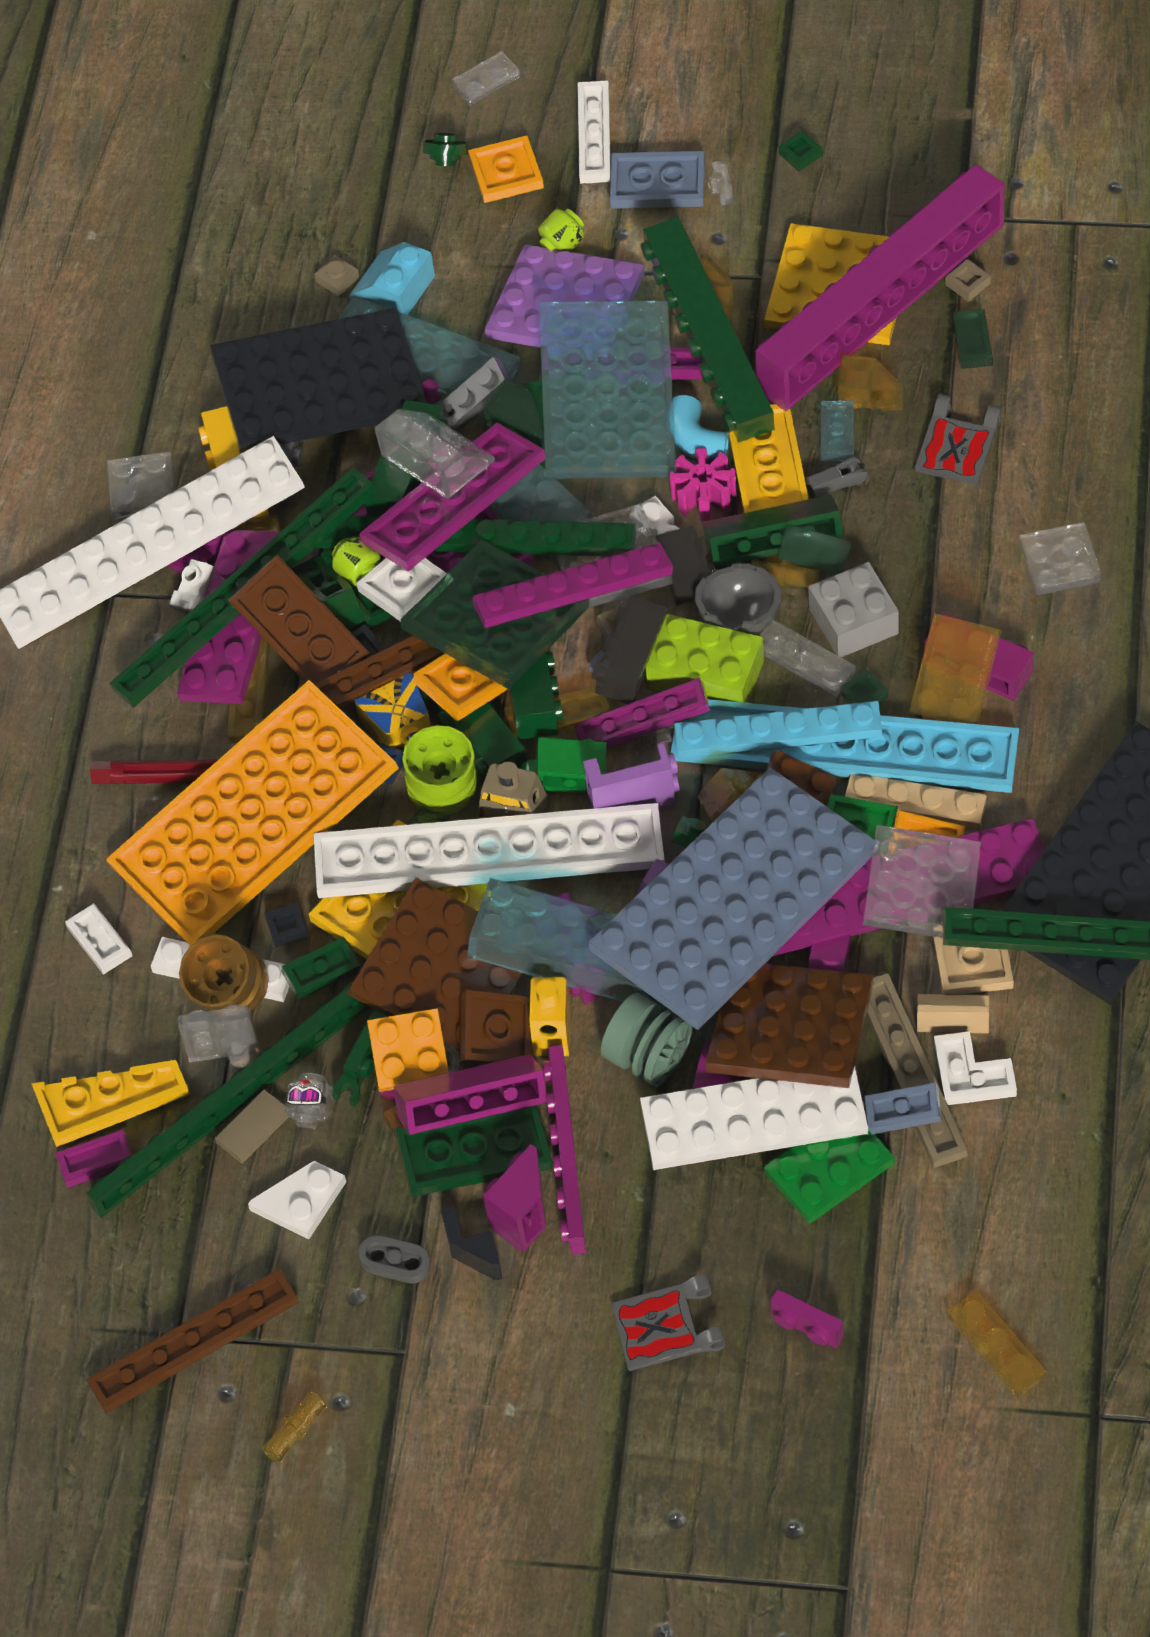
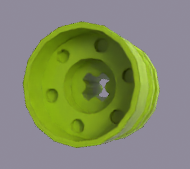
(439, 770)

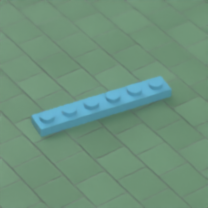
(778, 729)

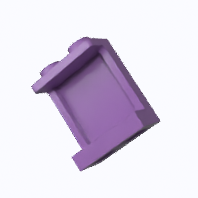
(634, 785)

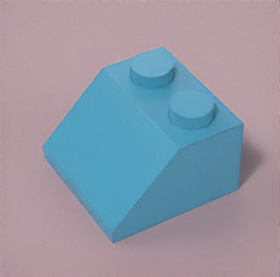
(397, 277)

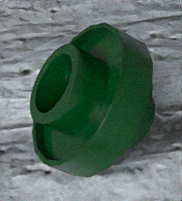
(445, 148)

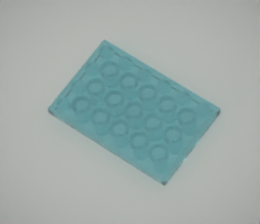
(606, 389)

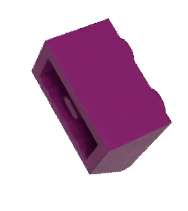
(517, 1201)

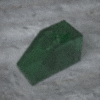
(516, 410)

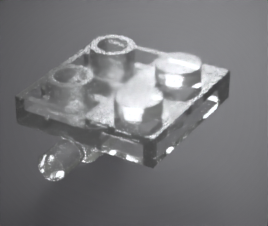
(219, 1035)

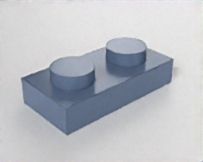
(903, 1108)

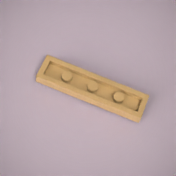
(926, 800)

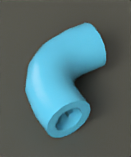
(691, 435)

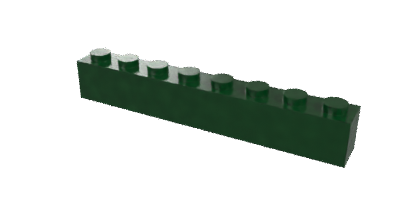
(708, 330)

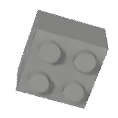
(853, 610)

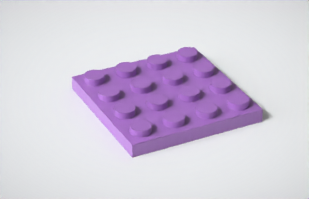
(556, 277)

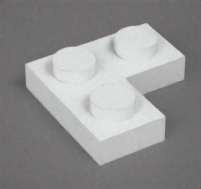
(970, 1081)

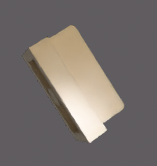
(953, 1013)

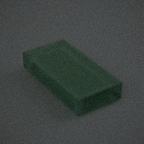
(972, 339)

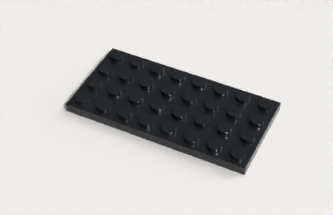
(1098, 864)

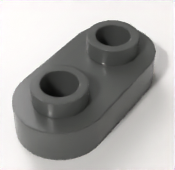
(396, 1259)

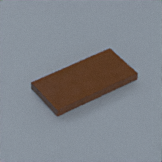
(297, 623)

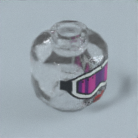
(309, 1100)

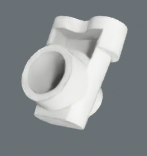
(193, 586)

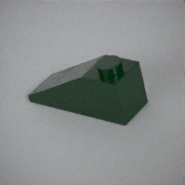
(331, 590)

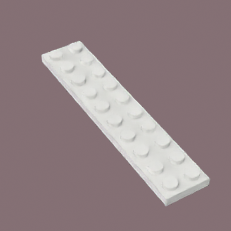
(147, 541)
(488, 848)

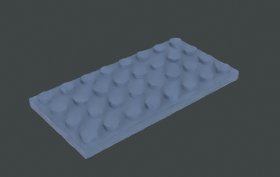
(733, 898)

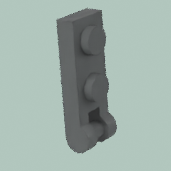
(473, 394)

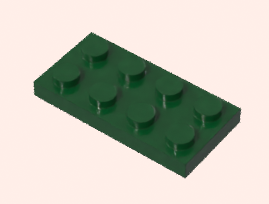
(470, 1150)

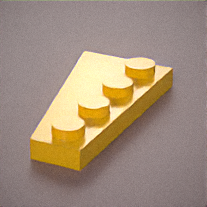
(94, 1103)

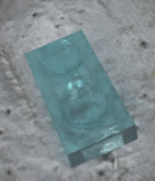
(837, 430)

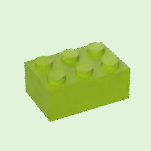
(720, 656)

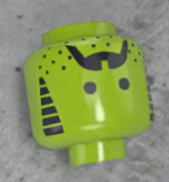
(561, 230)
(354, 559)

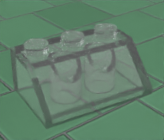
(431, 451)

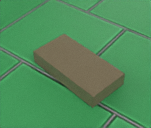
(252, 1127)

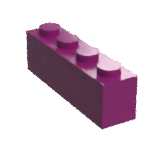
(470, 1094)

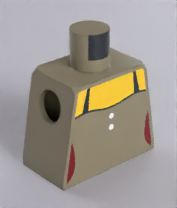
(511, 792)

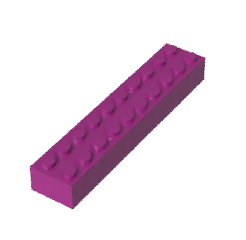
(880, 287)

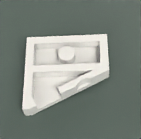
(300, 1198)

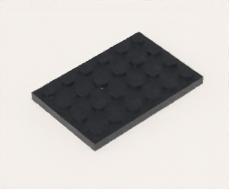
(316, 378)

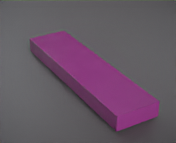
(646, 715)

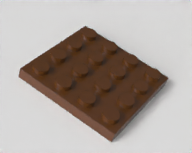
(425, 961)
(792, 1026)

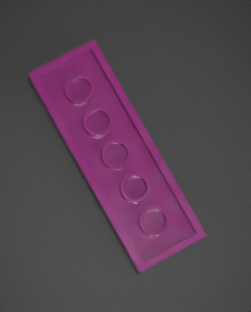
(428, 519)
(225, 663)

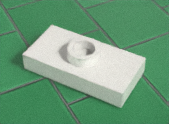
(98, 938)

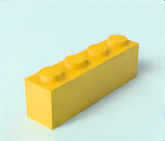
(222, 442)

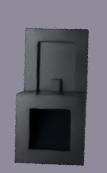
(475, 1250)

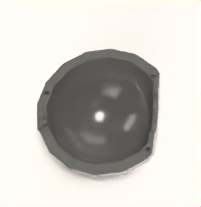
(739, 598)

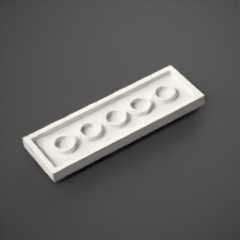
(748, 1119)

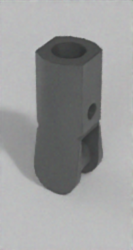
(840, 476)

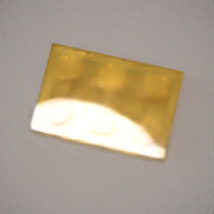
(955, 670)

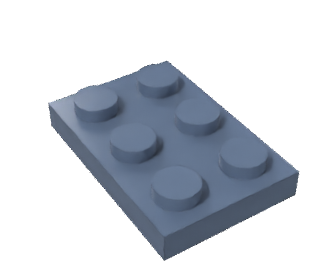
(657, 179)

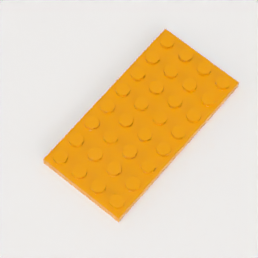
(252, 814)

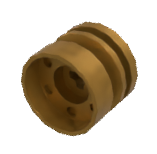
(209, 965)

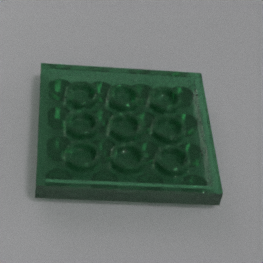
(451, 624)

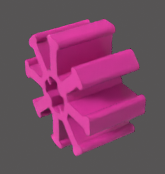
(703, 484)

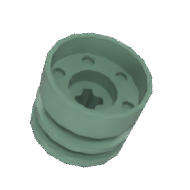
(646, 1039)

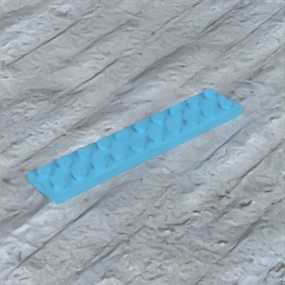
(907, 751)

